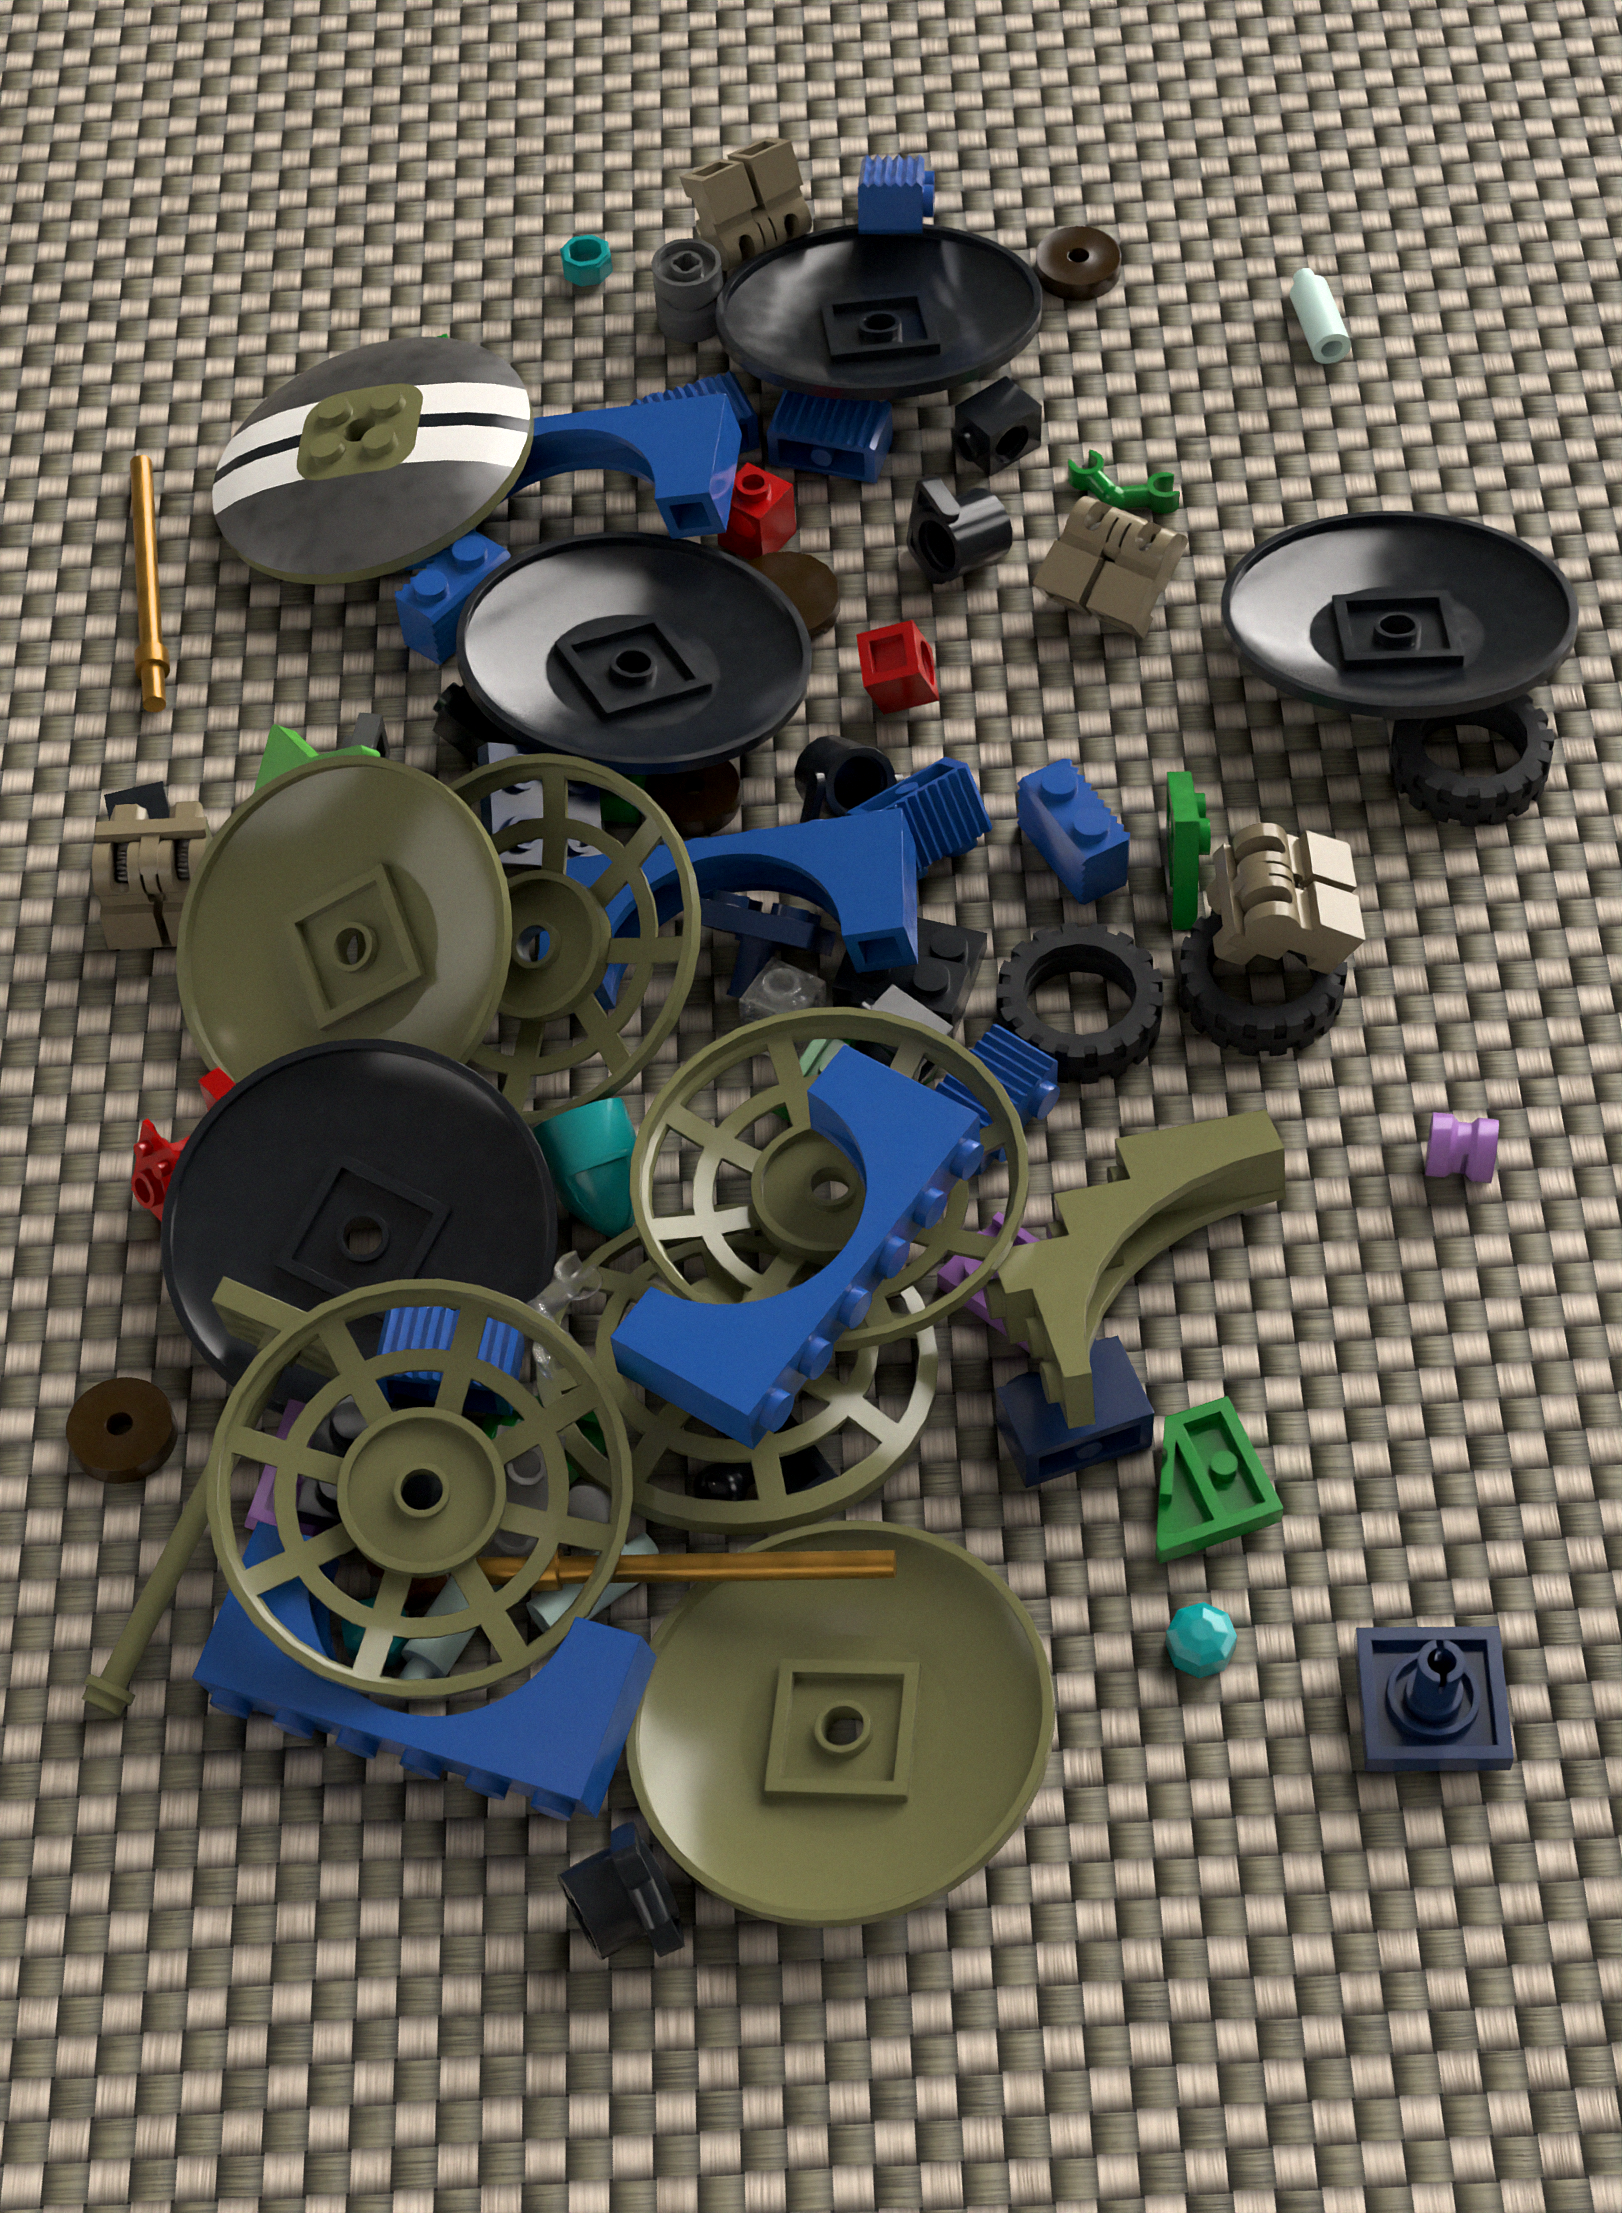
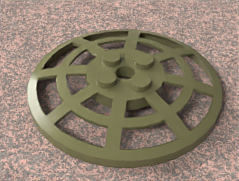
(580, 929)
(802, 1159)
(411, 1444)
(773, 1509)

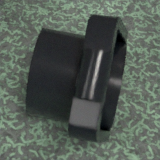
(955, 533)
(839, 775)
(623, 1897)

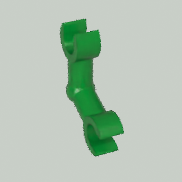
(1155, 494)

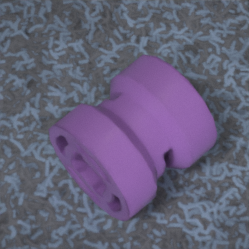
(1461, 1147)

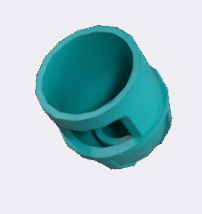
(591, 1163)

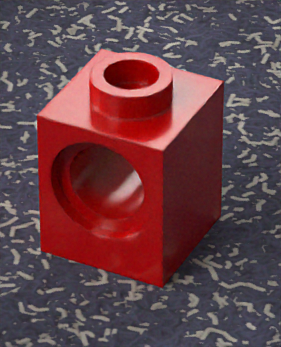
(759, 513)
(897, 667)

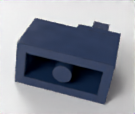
(1038, 1431)

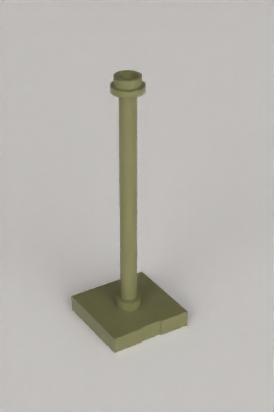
(258, 1321)

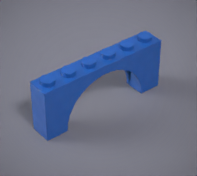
(675, 445)
(847, 865)
(751, 1358)
(544, 1741)

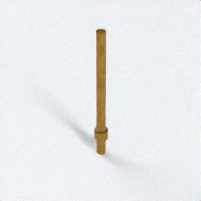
(151, 656)
(703, 1567)

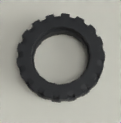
(1475, 798)
(1092, 952)
(1247, 1025)

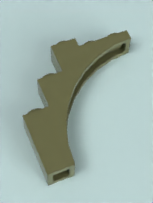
(1107, 1232)

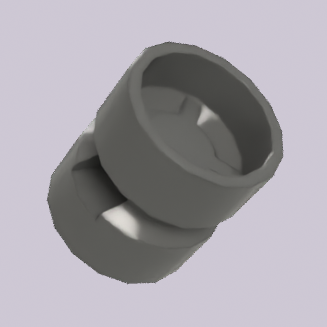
(687, 289)

